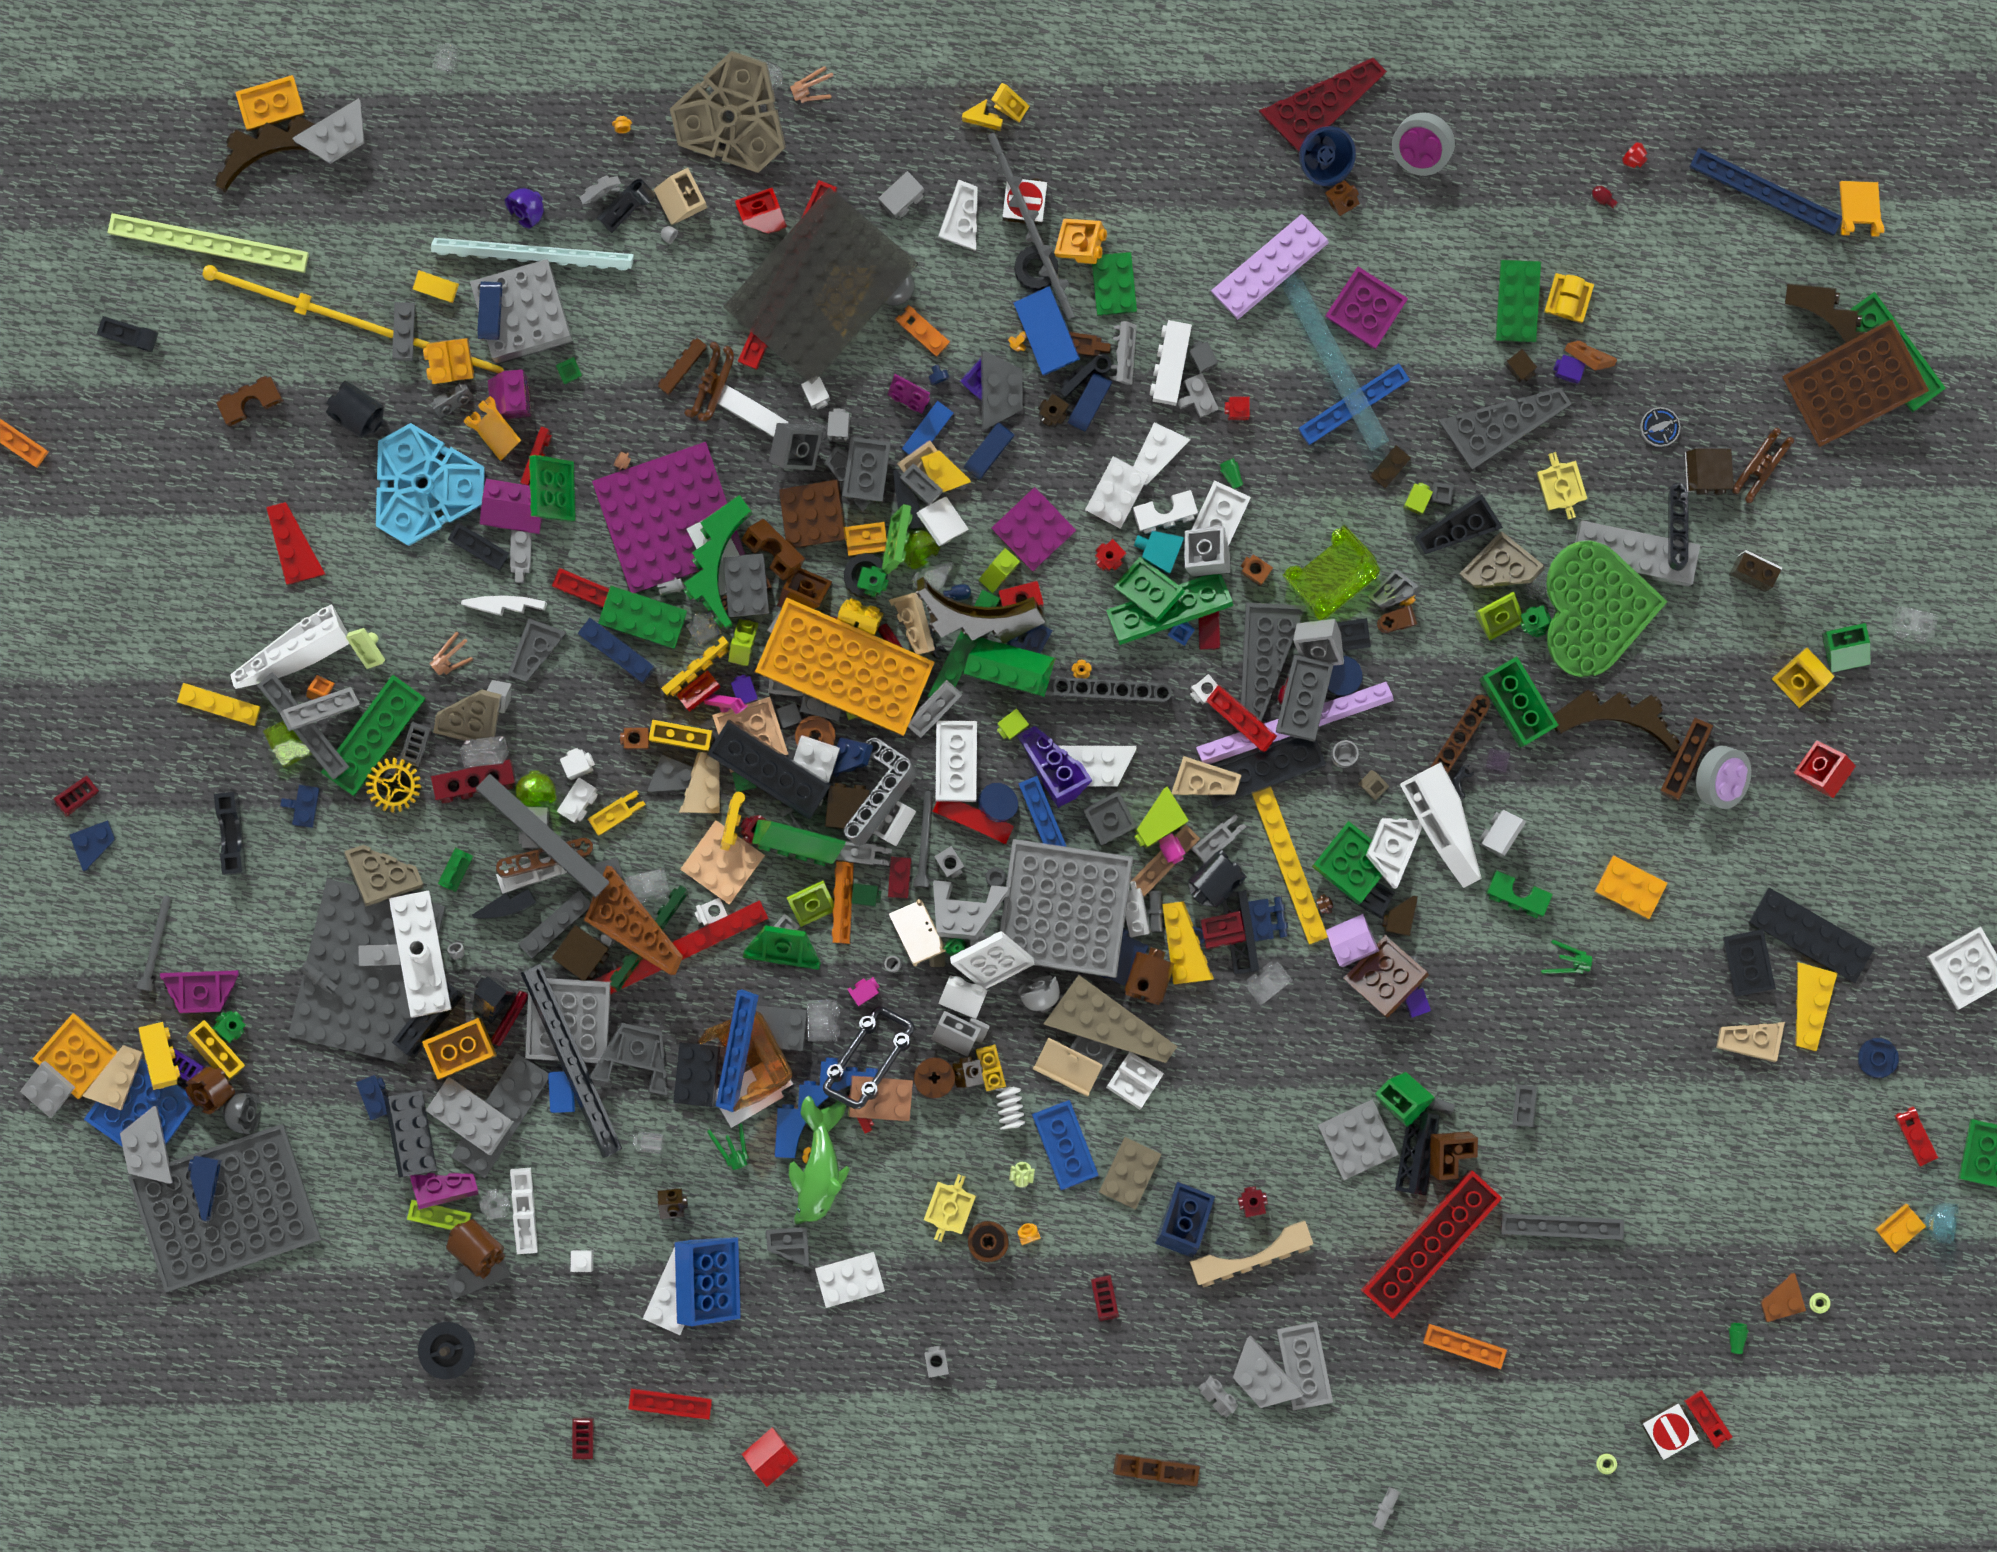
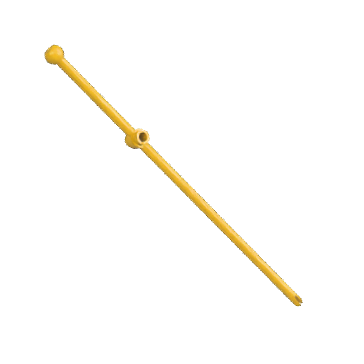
(303, 304)

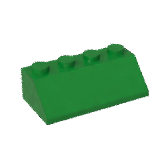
(1010, 666)
(1518, 702)
(797, 842)

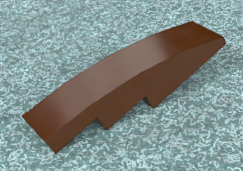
(1156, 1469)

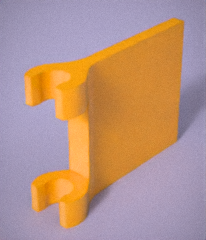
(1860, 206)
(493, 429)

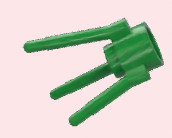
(1580, 961)
(737, 1159)

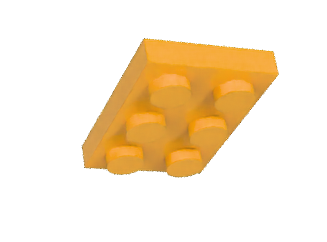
(270, 103)
(1630, 887)

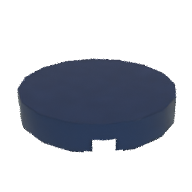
(1345, 677)
(998, 802)
(1876, 1063)

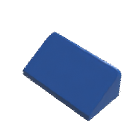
(560, 1093)

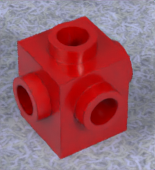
(1112, 549)

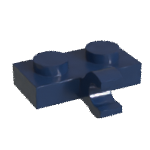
(304, 806)

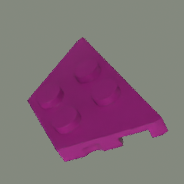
(200, 990)

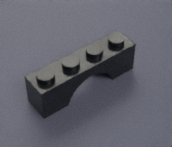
(232, 846)

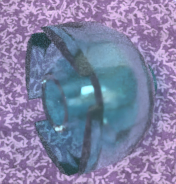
(1943, 1222)

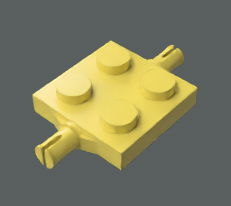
(1561, 485)
(949, 1207)

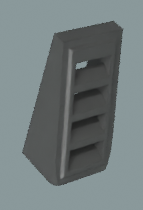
(414, 726)

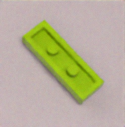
(437, 1216)

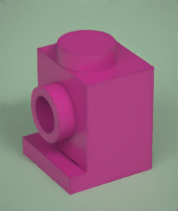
(864, 990)

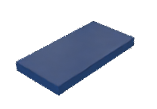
(1046, 331)
(1065, 1145)

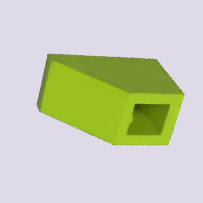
(743, 642)

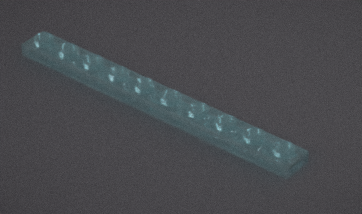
(1334, 361)

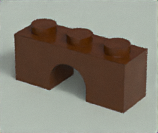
(233, 405)
(764, 537)

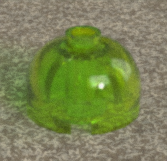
(919, 547)
(535, 788)

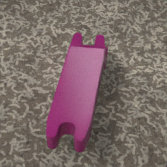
(725, 703)

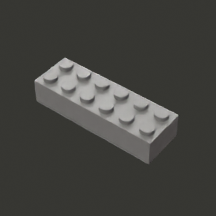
(1642, 552)

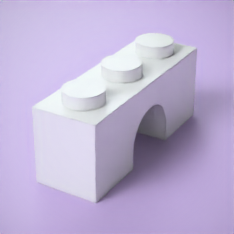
(1149, 519)

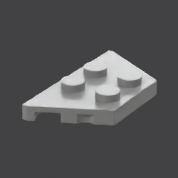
(335, 134)
(146, 1148)
(1263, 1377)

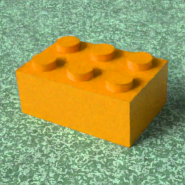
(459, 1048)

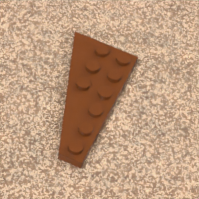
(626, 920)

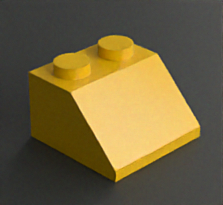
(1803, 677)

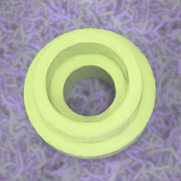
(1826, 1303)
(1613, 1464)

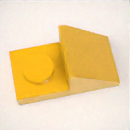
(1009, 103)
(976, 116)

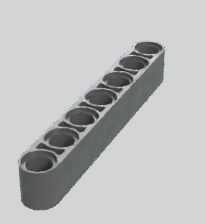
(1111, 685)

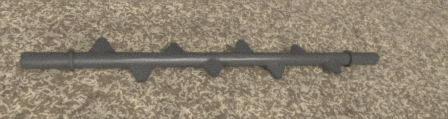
(1033, 234)

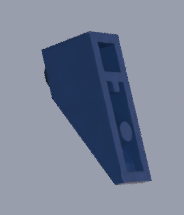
(204, 1181)

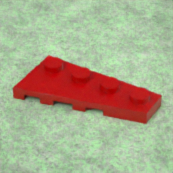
(294, 551)

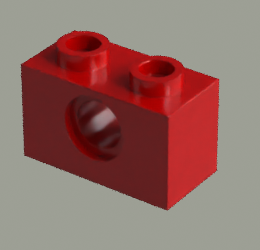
(1029, 590)

